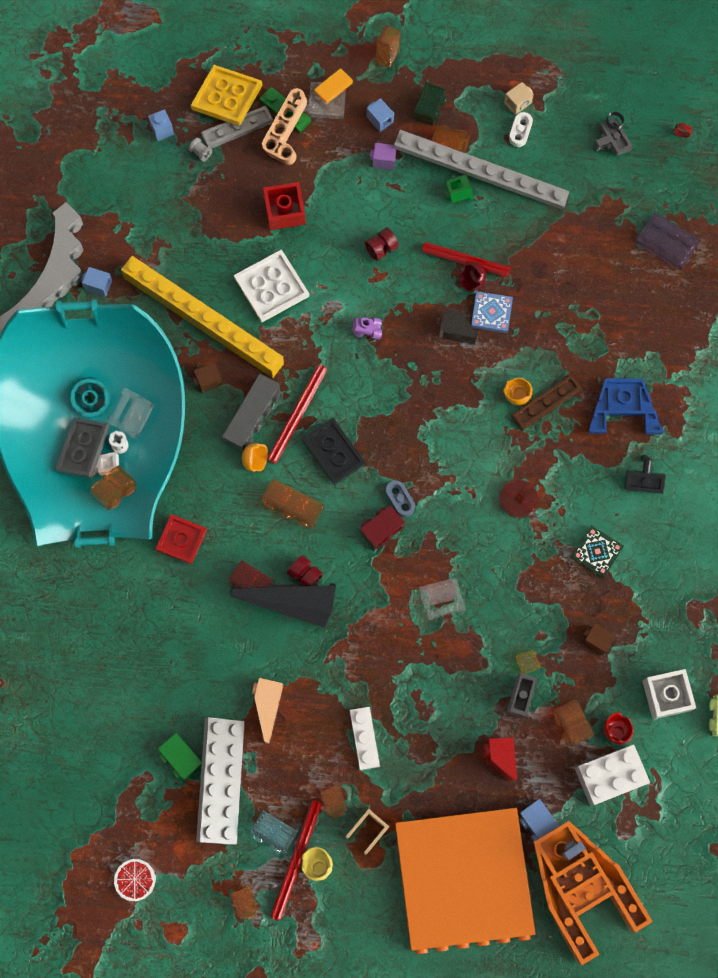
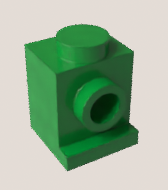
(458, 189)

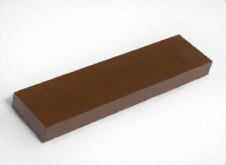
(546, 402)

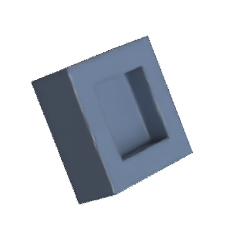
(572, 850)

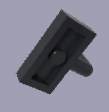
(645, 480)

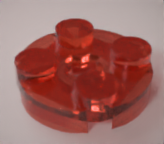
(511, 506)

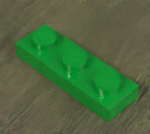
(274, 102)

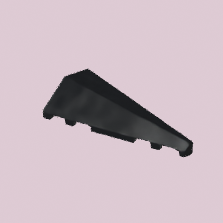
(305, 603)

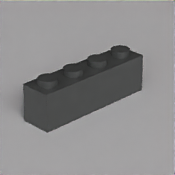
(251, 413)

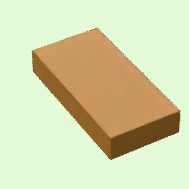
(333, 86)

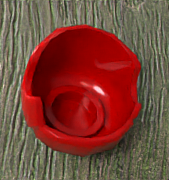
(618, 728)

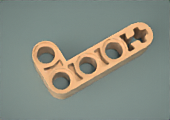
(288, 125)

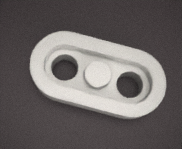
(520, 131)

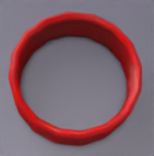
(685, 127)

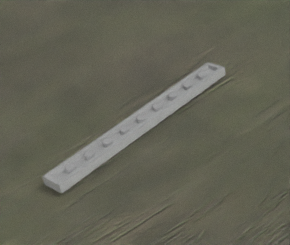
(481, 169)

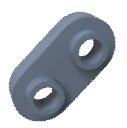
(400, 499)

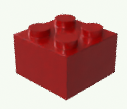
(284, 206)

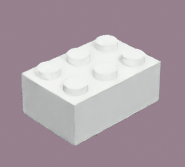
(612, 775)

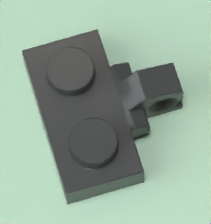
(613, 139)

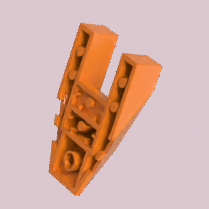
(581, 884)

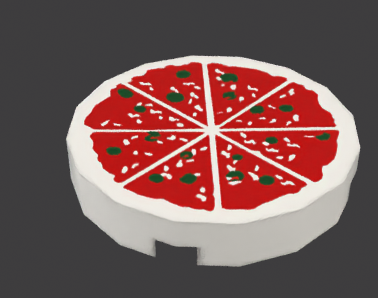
(134, 880)

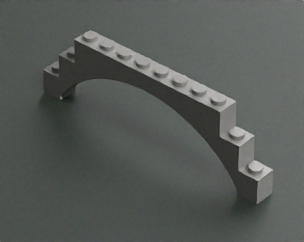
(60, 270)

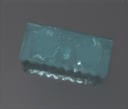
(273, 832)

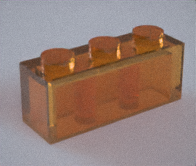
(292, 504)

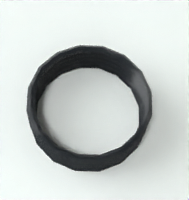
(616, 114)

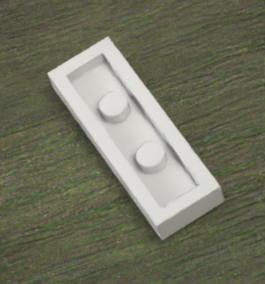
(364, 738)

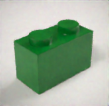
(180, 757)

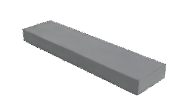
(227, 131)

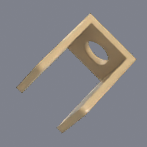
(377, 819)

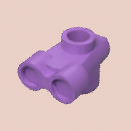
(367, 326)

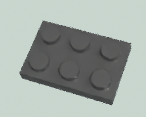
(82, 447)

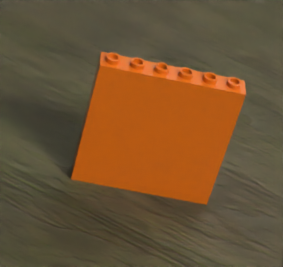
(464, 880)

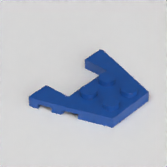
(624, 398)

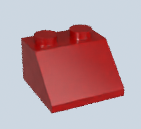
(501, 757)

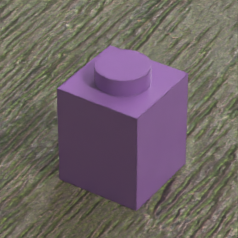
(383, 156)

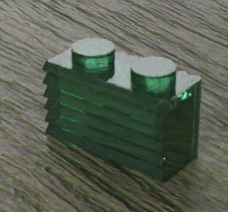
(429, 104)

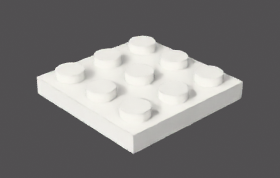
(271, 286)

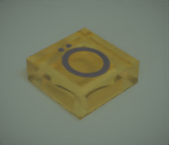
(527, 662)

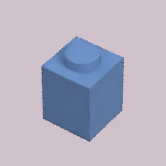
(380, 114)
(161, 125)
(96, 281)

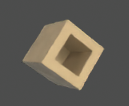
(518, 98)

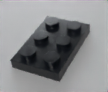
(333, 451)

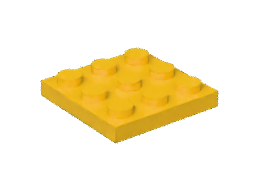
(226, 95)

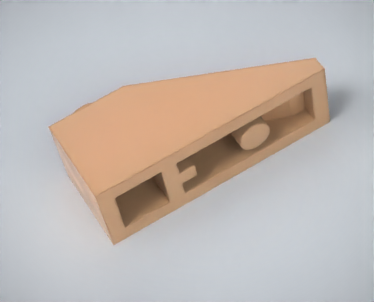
(267, 700)

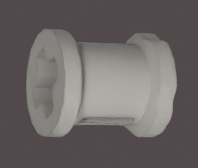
(200, 149)

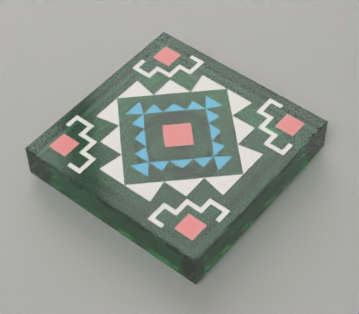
(597, 552)

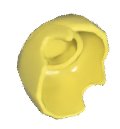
(316, 864)

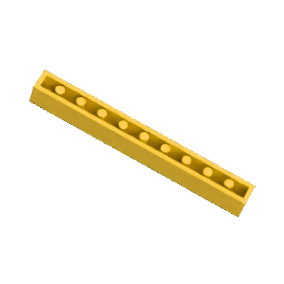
(202, 317)

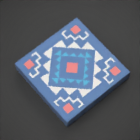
(491, 312)

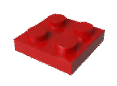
(181, 539)

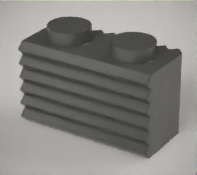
(521, 696)

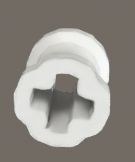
(120, 437)

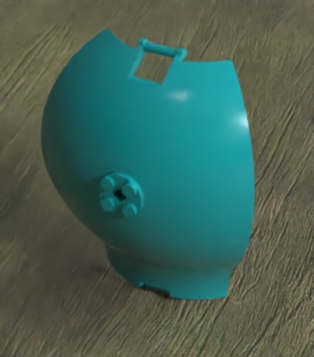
(44, 384)

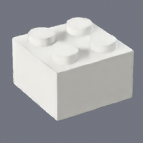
(669, 694)

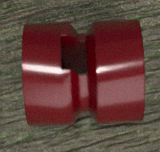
(381, 244)
(302, 571)

